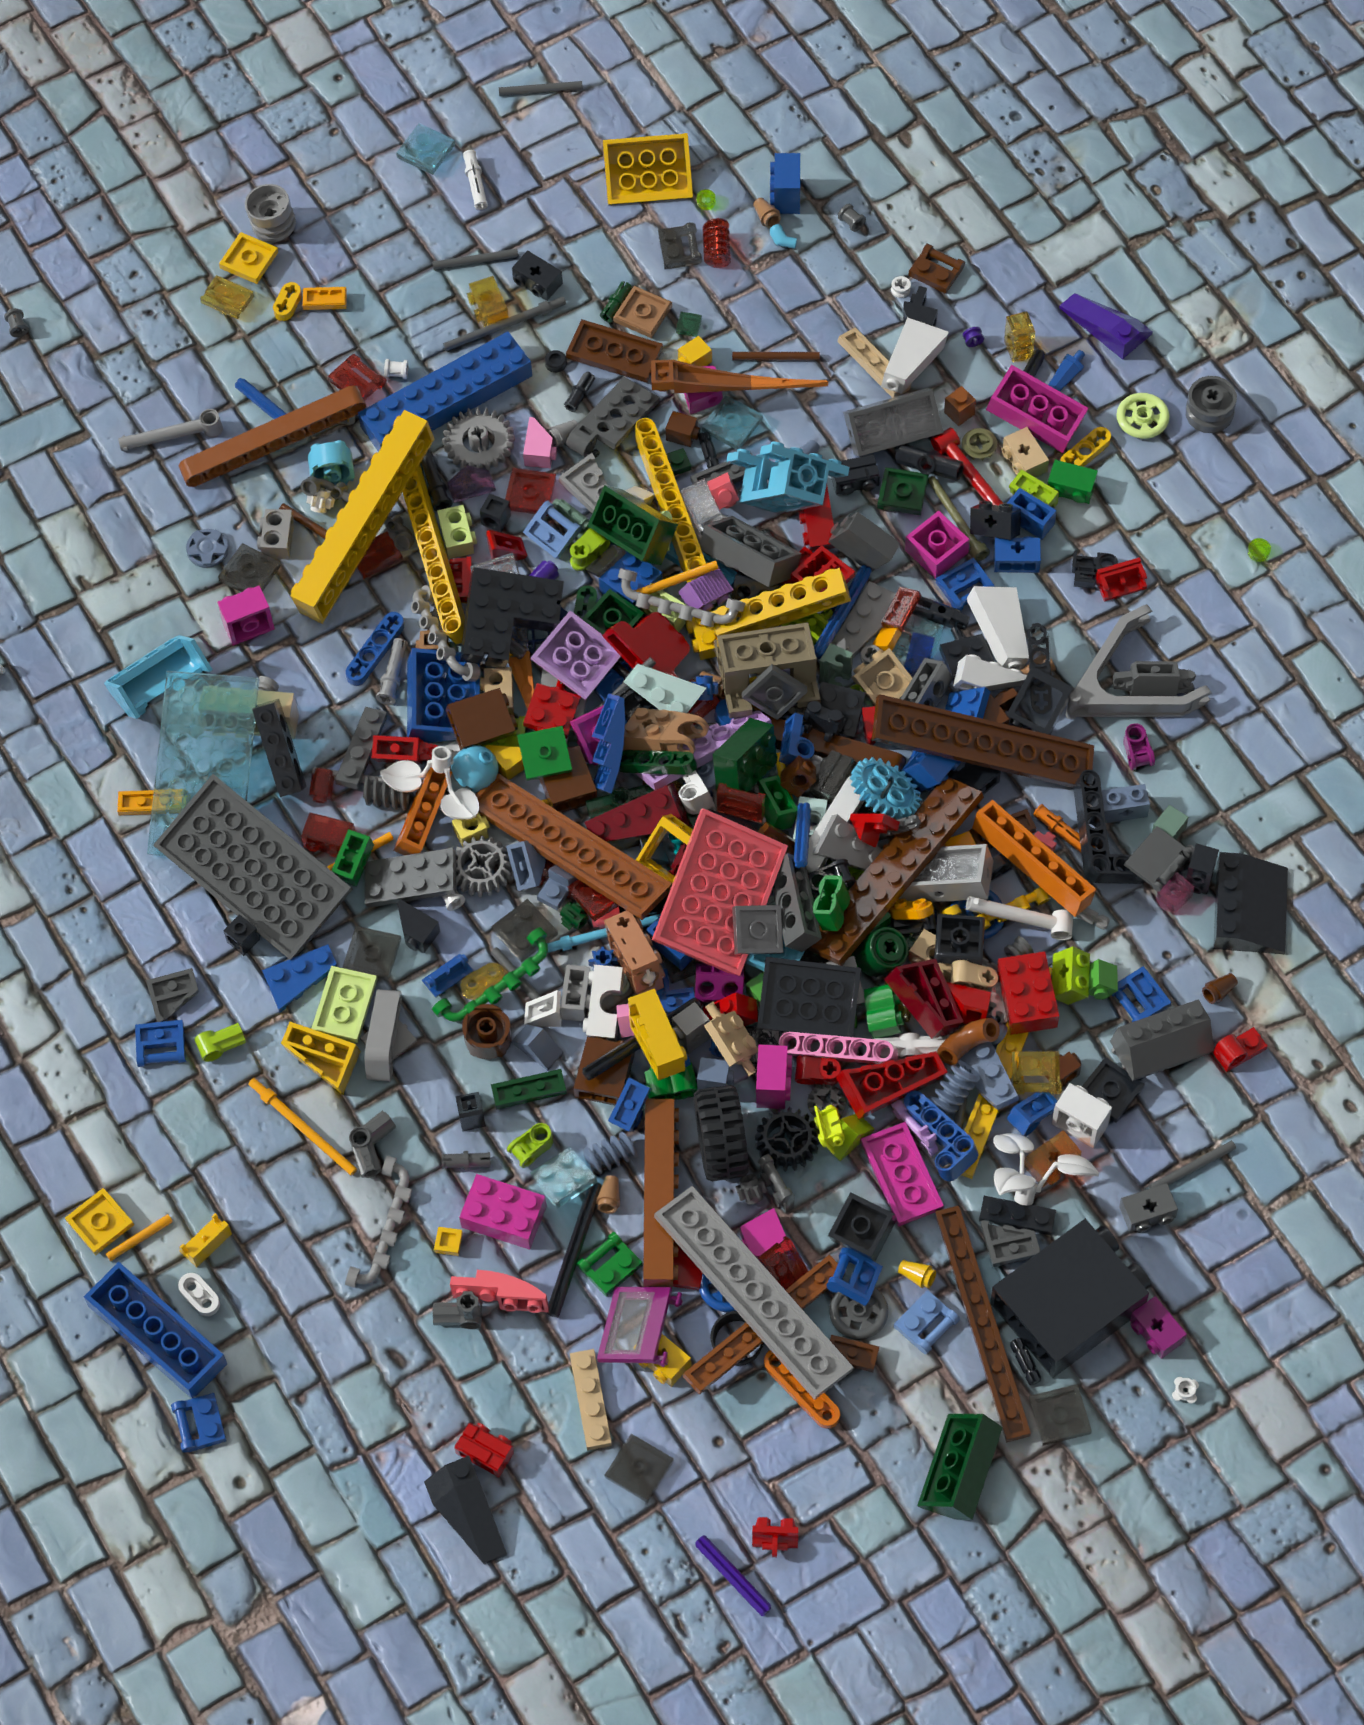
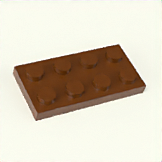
(613, 350)

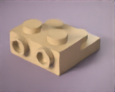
(882, 676)

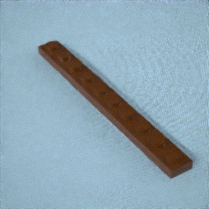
(983, 1324)

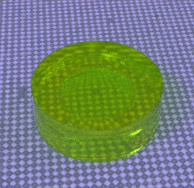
(1259, 549)

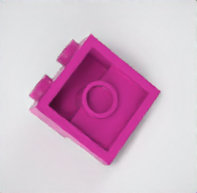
(583, 728)

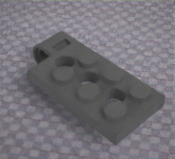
(586, 433)

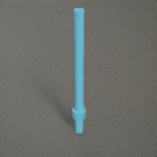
(567, 942)

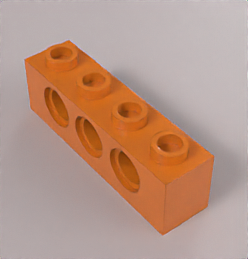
(421, 813)

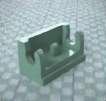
(835, 663)

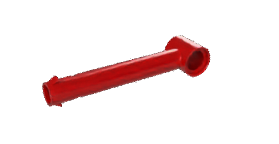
(948, 443)

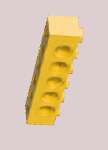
(792, 608)

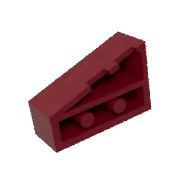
(926, 996)

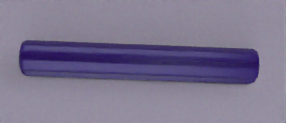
(733, 1575)

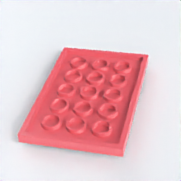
(719, 870)

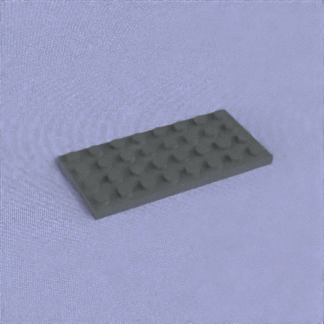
(252, 867)

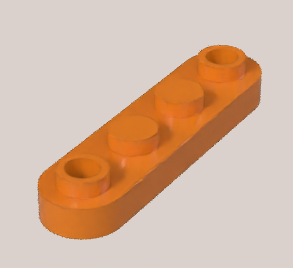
(814, 1408)

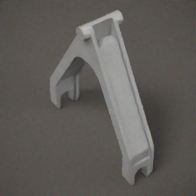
(1092, 701)

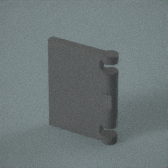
(1158, 858)

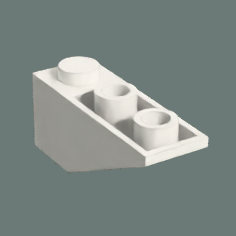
(977, 673)

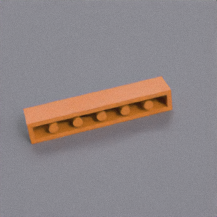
(1034, 858)

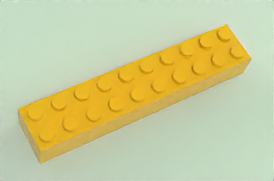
(362, 516)

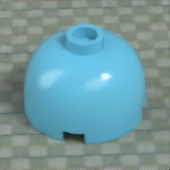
(475, 767)

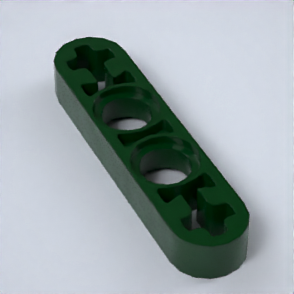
(679, 764)

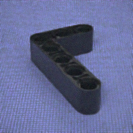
(1098, 836)

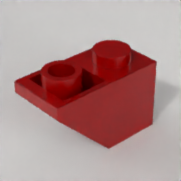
(970, 1002)
(743, 1006)

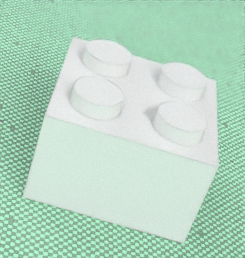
(1081, 1115)

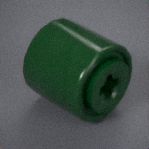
(881, 952)

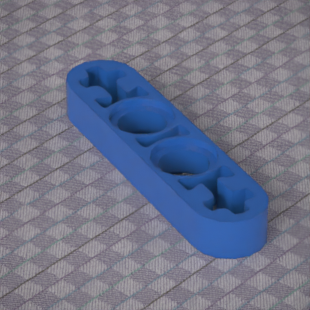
(378, 650)

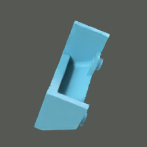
(147, 676)

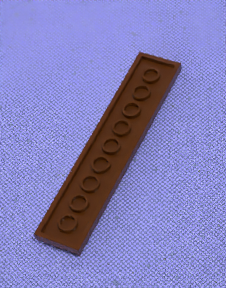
(980, 741)
(898, 867)

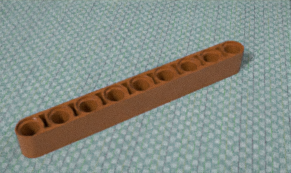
(272, 436)

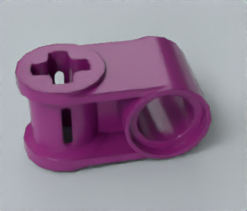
(1138, 751)

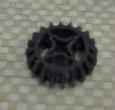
(806, 1132)

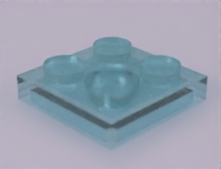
(425, 148)
(732, 422)
(563, 1177)

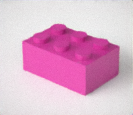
(503, 1211)

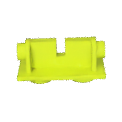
(830, 1133)

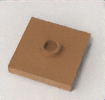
(642, 311)

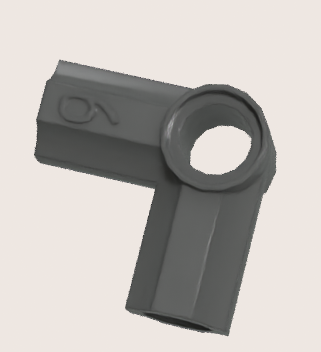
(465, 1313)

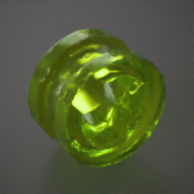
(706, 193)

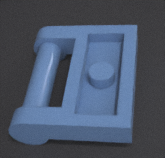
(546, 535)
(921, 1316)

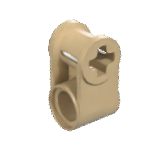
(973, 975)

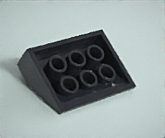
(1250, 904)

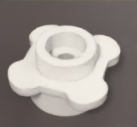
(1190, 1385)

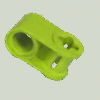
(587, 549)
(526, 1146)

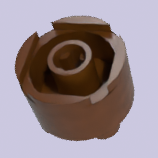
(489, 1044)

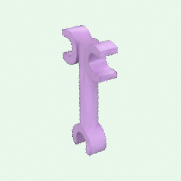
(927, 1139)

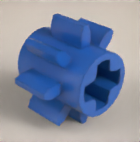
(711, 687)
(603, 955)

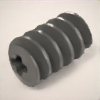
(385, 794)

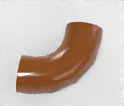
(967, 1038)

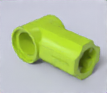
(213, 1044)

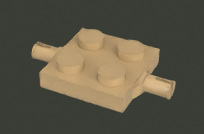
(731, 1038)

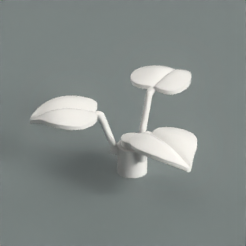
(406, 776)
(1025, 1186)

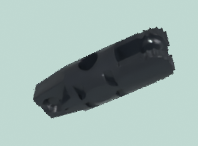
(941, 614)

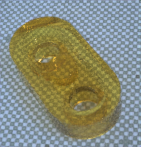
(482, 980)

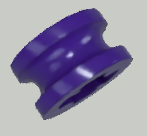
(973, 336)

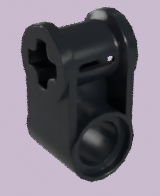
(833, 869)

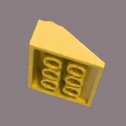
(647, 168)

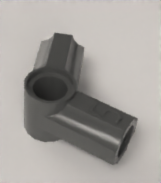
(373, 1132)

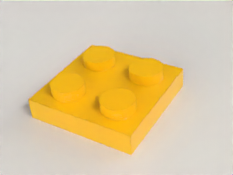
(248, 258)
(99, 1221)

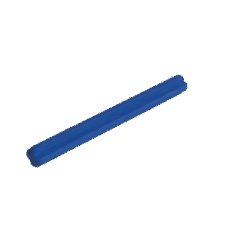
(841, 611)

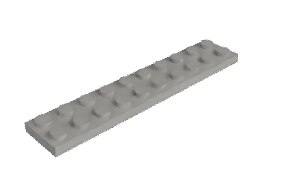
(753, 1292)

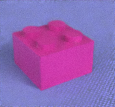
(937, 544)
(245, 615)
(773, 1076)

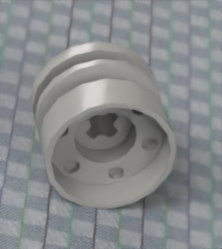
(270, 212)

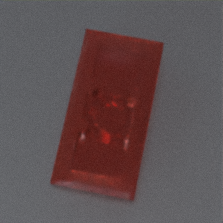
(901, 608)

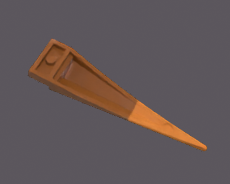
(692, 379)

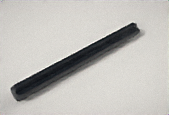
(625, 1049)
(573, 1251)

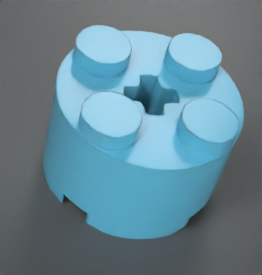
(331, 462)

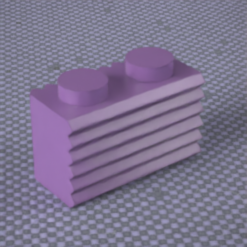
(707, 590)

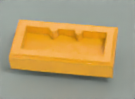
(324, 298)

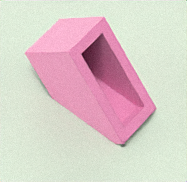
(538, 446)

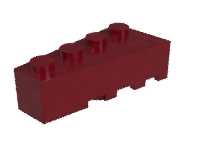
(639, 815)

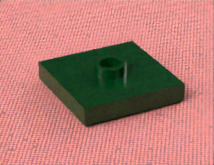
(902, 491)

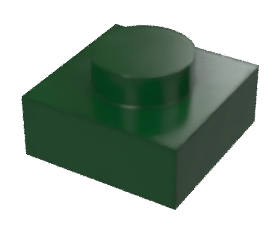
(679, 461)

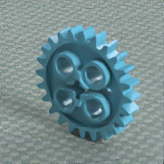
(870, 780)

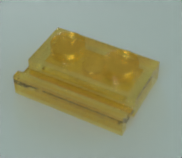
(227, 297)

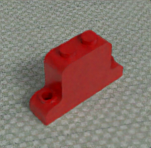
(649, 638)

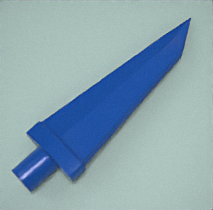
(1067, 370)

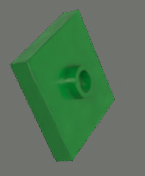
(544, 753)

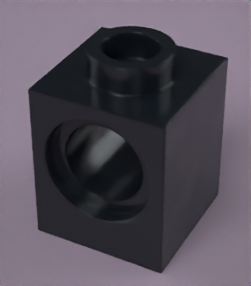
(495, 513)
(241, 934)

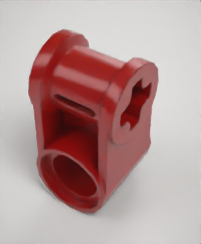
(814, 1070)

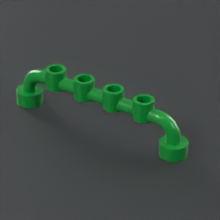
(510, 981)

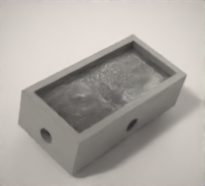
(954, 875)

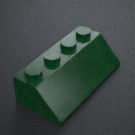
(960, 1465)

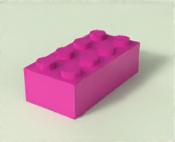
(1035, 405)

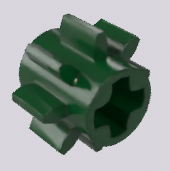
(573, 916)

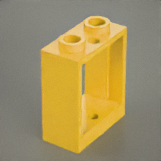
(675, 827)

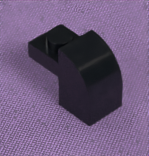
(917, 310)

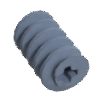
(956, 1089)
(609, 1152)

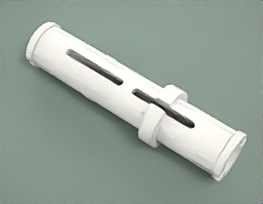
(472, 165)

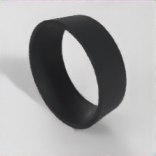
(723, 1320)

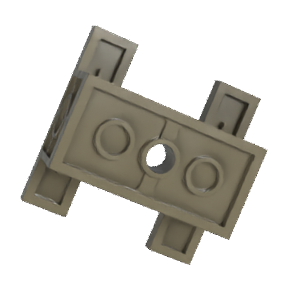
(755, 651)

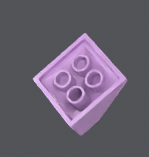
(576, 655)

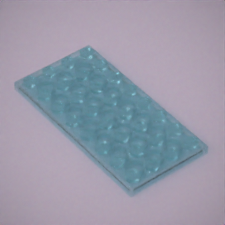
(202, 733)

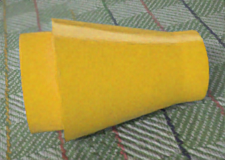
(918, 1273)

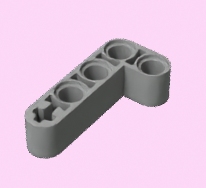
(382, 1035)

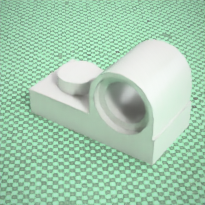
(695, 794)

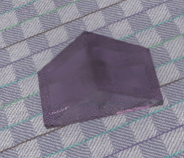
(470, 483)

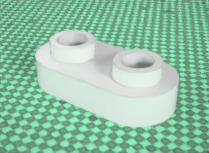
(199, 1295)

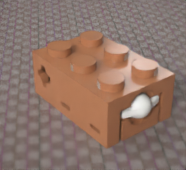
(634, 952)

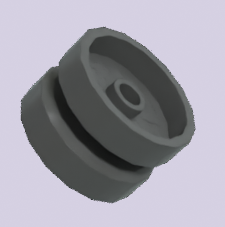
(1211, 404)

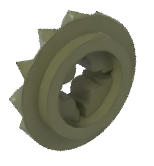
(986, 439)

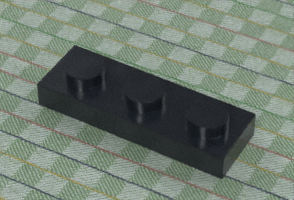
(1019, 1216)

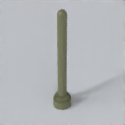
(979, 550)

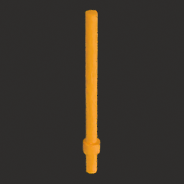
(270, 1098)

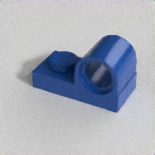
(793, 741)
(628, 1109)
(1030, 1112)

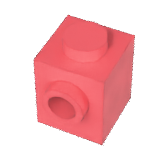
(723, 491)

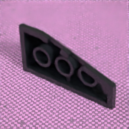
(461, 1501)

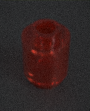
(321, 785)

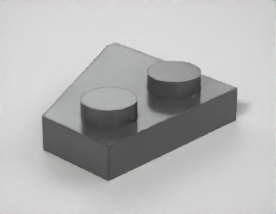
(1009, 1244)

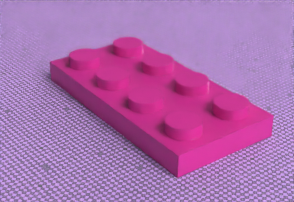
(902, 1173)

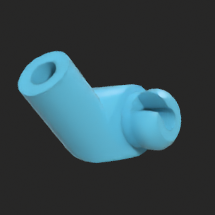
(780, 237)

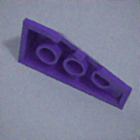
(1112, 328)

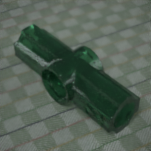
(608, 802)

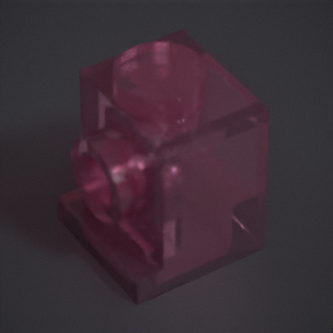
(1183, 893)

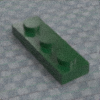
(528, 1089)

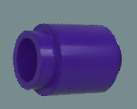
(546, 570)

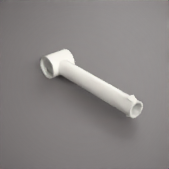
(1059, 922)

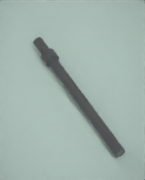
(542, 308)

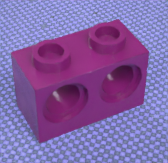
(719, 979)

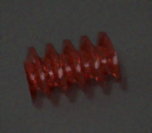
(716, 243)

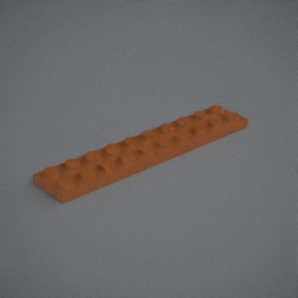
(572, 847)

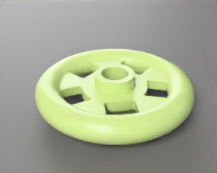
(1145, 431)

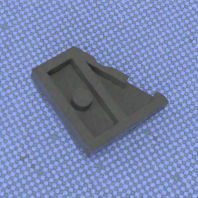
(171, 992)

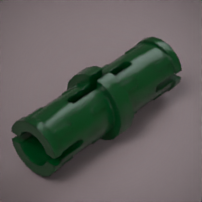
(615, 301)

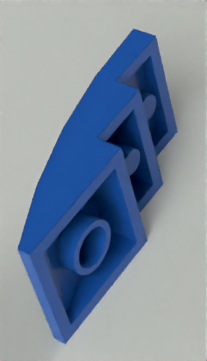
(610, 732)

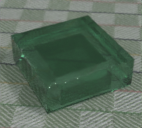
(688, 324)

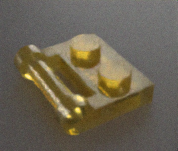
(1036, 1064)

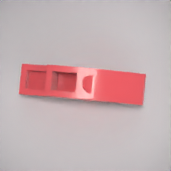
(508, 1290)

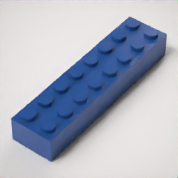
(451, 388)

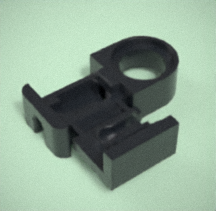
(1086, 567)

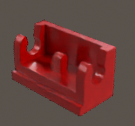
(461, 575)
(1121, 579)

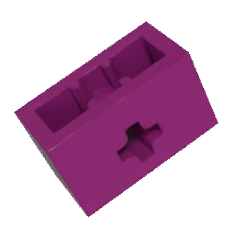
(1156, 1315)

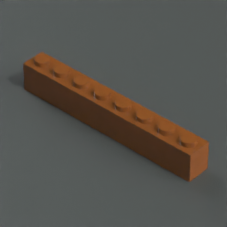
(659, 1191)

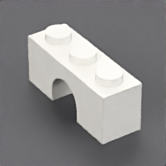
(604, 981)

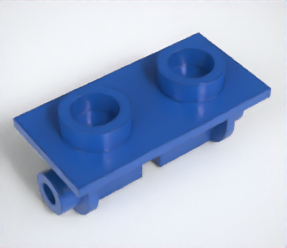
(448, 975)

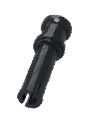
(436, 488)

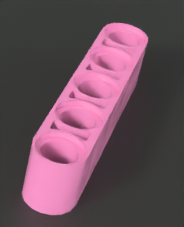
(849, 1051)

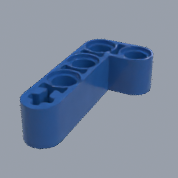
(941, 1127)

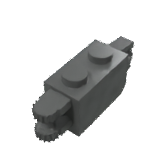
(1154, 679)

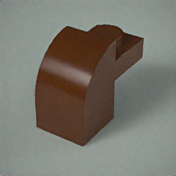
(999, 705)

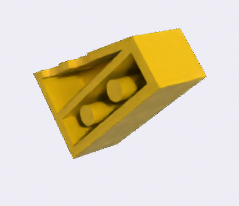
(656, 1035)
(322, 1053)

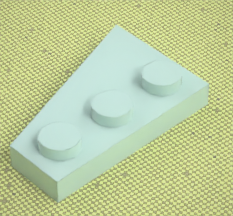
(664, 690)

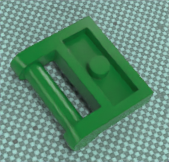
(613, 1271)

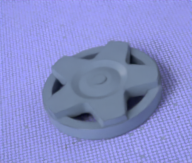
(207, 547)

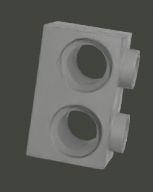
(278, 534)

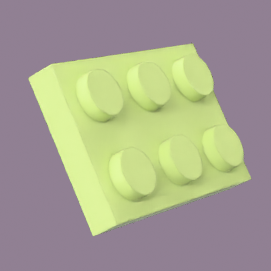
(344, 1003)

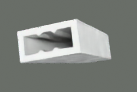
(912, 354)
(1001, 623)

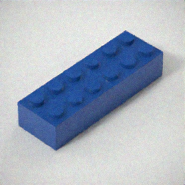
(155, 1330)

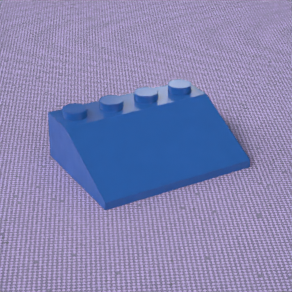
(429, 691)

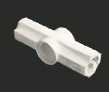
(911, 1044)

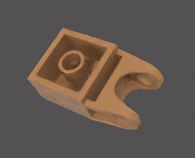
(662, 730)

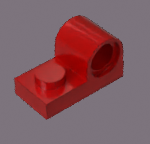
(1235, 1050)

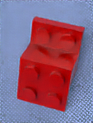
(817, 563)

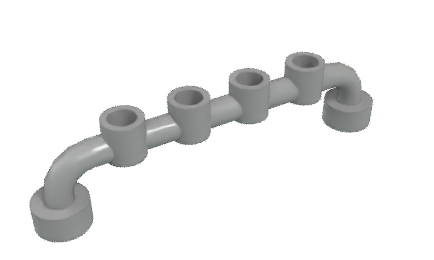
(421, 605)
(666, 606)
(388, 1237)

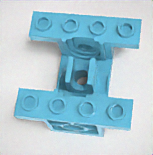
(794, 478)

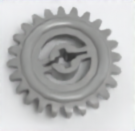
(481, 424)

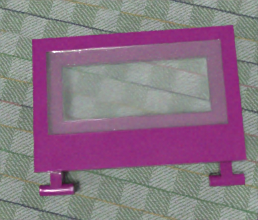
(636, 1325)

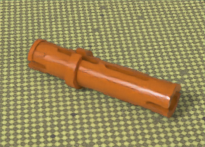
(1057, 825)

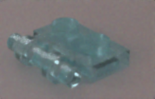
(926, 627)

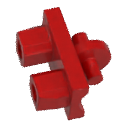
(775, 1537)

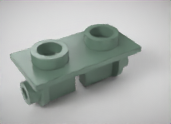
(572, 514)

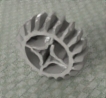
(485, 854)

